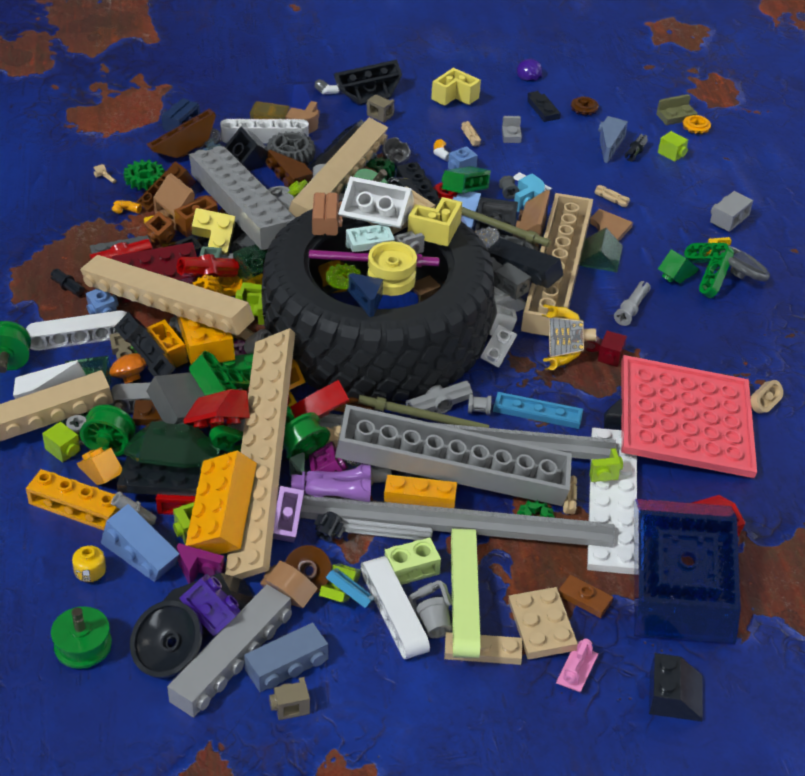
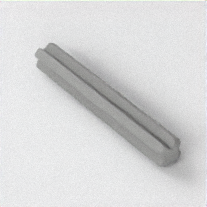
(386, 529)

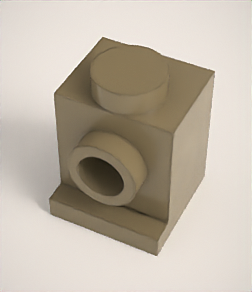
(380, 108)
(290, 700)

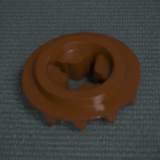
(584, 105)

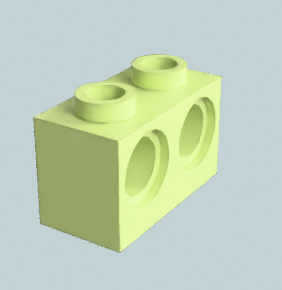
(414, 560)

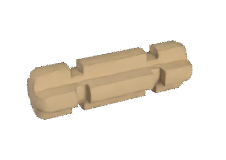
(471, 133)
(612, 196)
(570, 501)

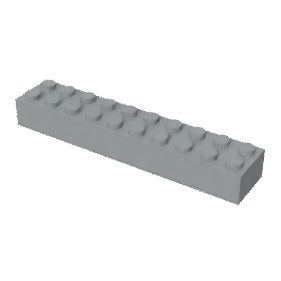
(240, 194)
(454, 455)

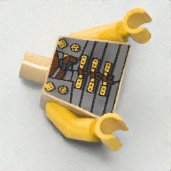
(565, 335)

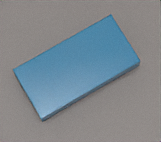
(350, 587)

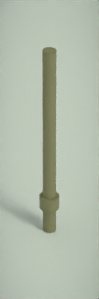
(531, 236)
(381, 404)

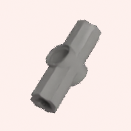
(440, 398)

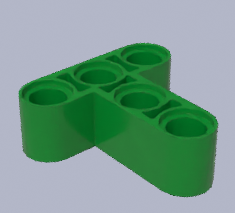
(214, 378)

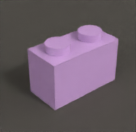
(287, 513)

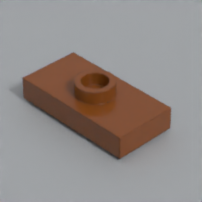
(585, 596)

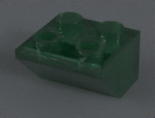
(250, 261)

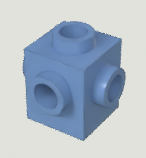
(101, 302)

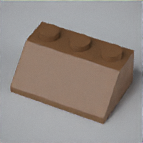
(534, 214)

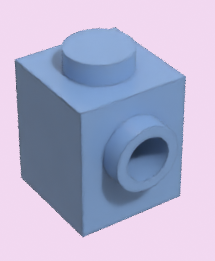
(462, 158)

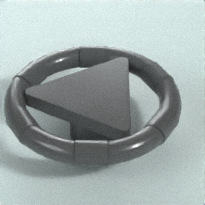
(746, 265)

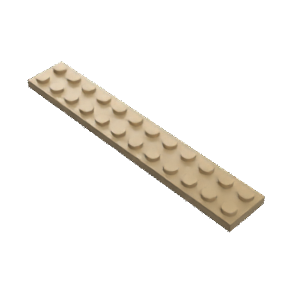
(264, 444)

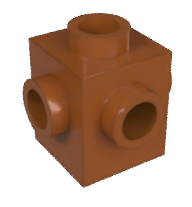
(160, 228)

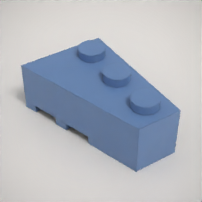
(138, 543)

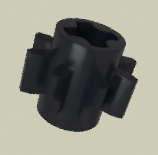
(329, 526)

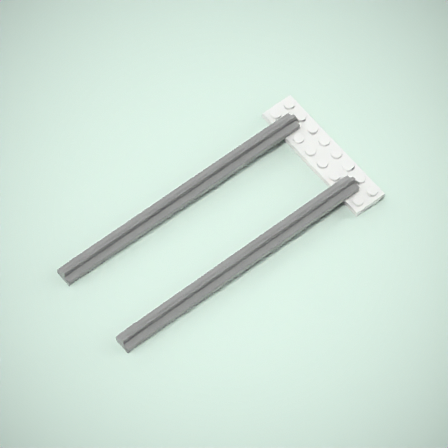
(611, 503)

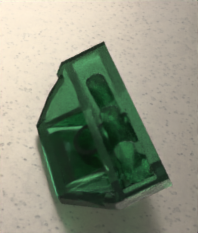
(171, 445)

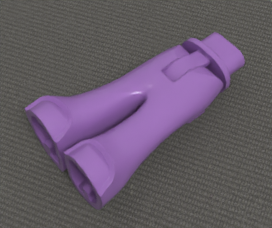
(349, 484)

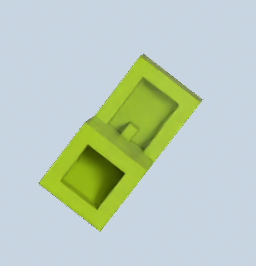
(332, 591)

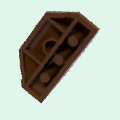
(185, 137)

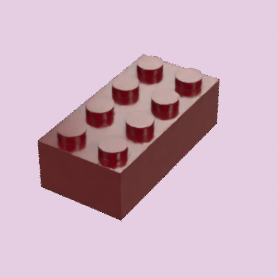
(160, 261)

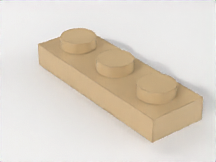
(492, 649)

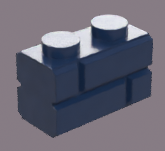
(179, 114)

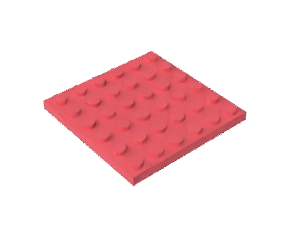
(687, 416)

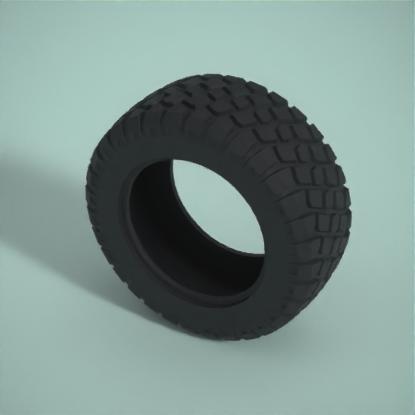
(397, 349)

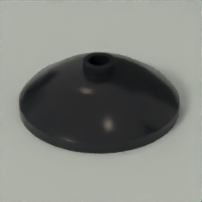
(155, 634)

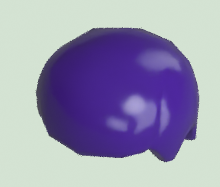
(529, 69)

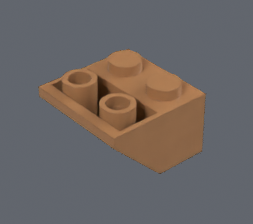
(172, 195)

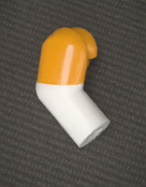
(439, 149)

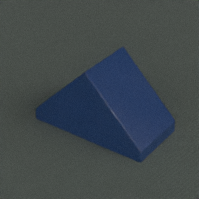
(366, 291)

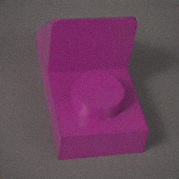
(199, 561)

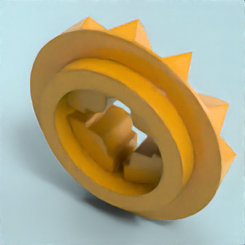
(703, 124)

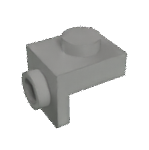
(414, 241)

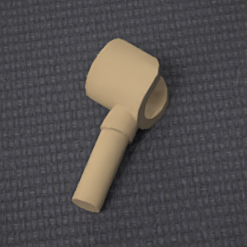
(100, 170)

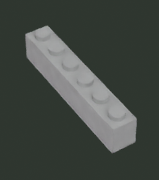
(225, 653)

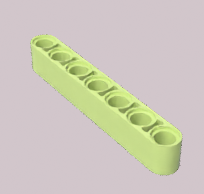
(465, 594)

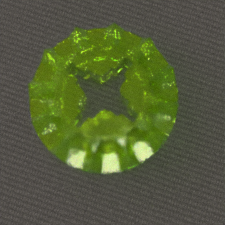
(336, 279)

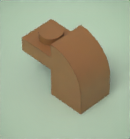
(310, 114)
(290, 582)

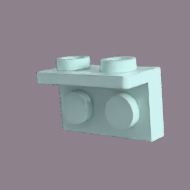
(367, 237)

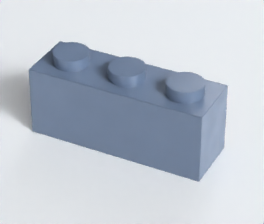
(286, 657)

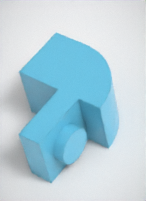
(528, 187)

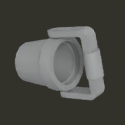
(433, 611)

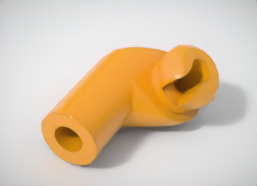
(118, 205)

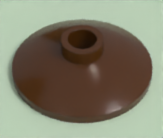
(308, 556)

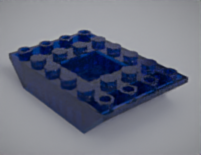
(680, 598)

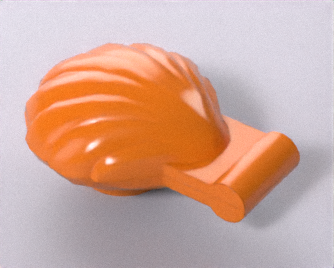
(128, 367)

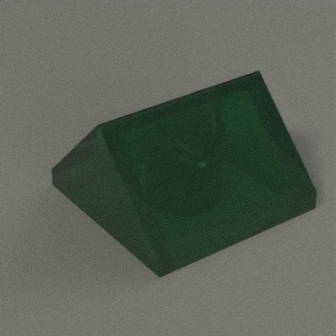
(601, 251)

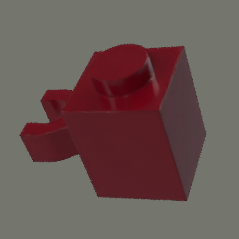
(609, 348)

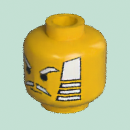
(89, 563)

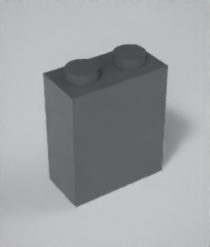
(174, 396)

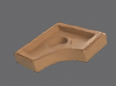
(615, 224)

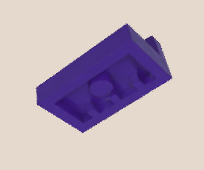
(211, 604)

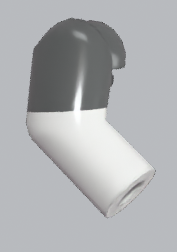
(324, 88)

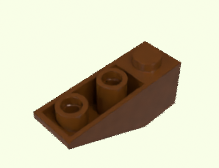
(288, 169)
(178, 171)

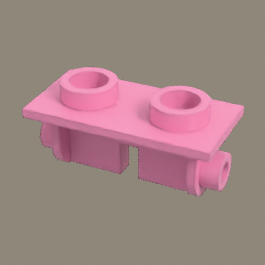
(578, 666)

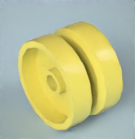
(395, 265)

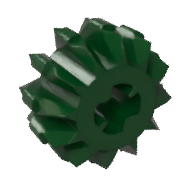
(381, 163)

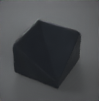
(612, 416)

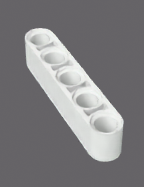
(263, 128)
(73, 330)
(395, 607)

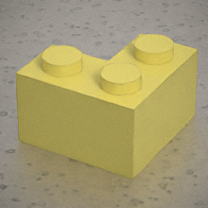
(455, 85)
(436, 224)
(216, 226)

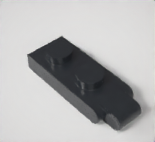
(543, 106)

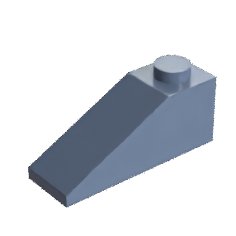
(612, 134)

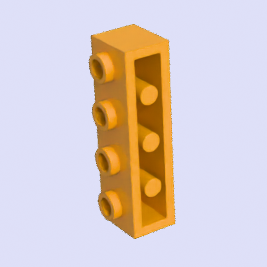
(71, 499)

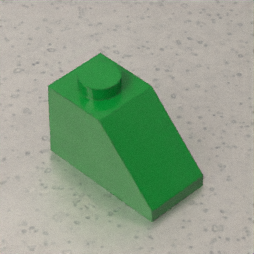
(677, 267)

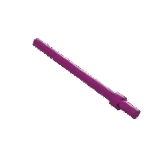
(363, 257)

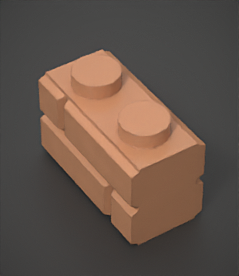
(325, 214)

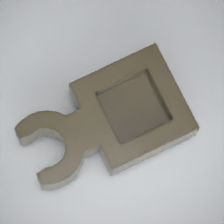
(119, 345)

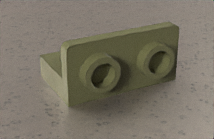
(675, 109)

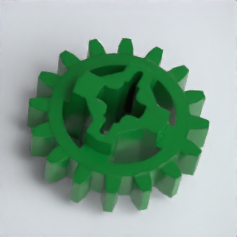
(142, 174)

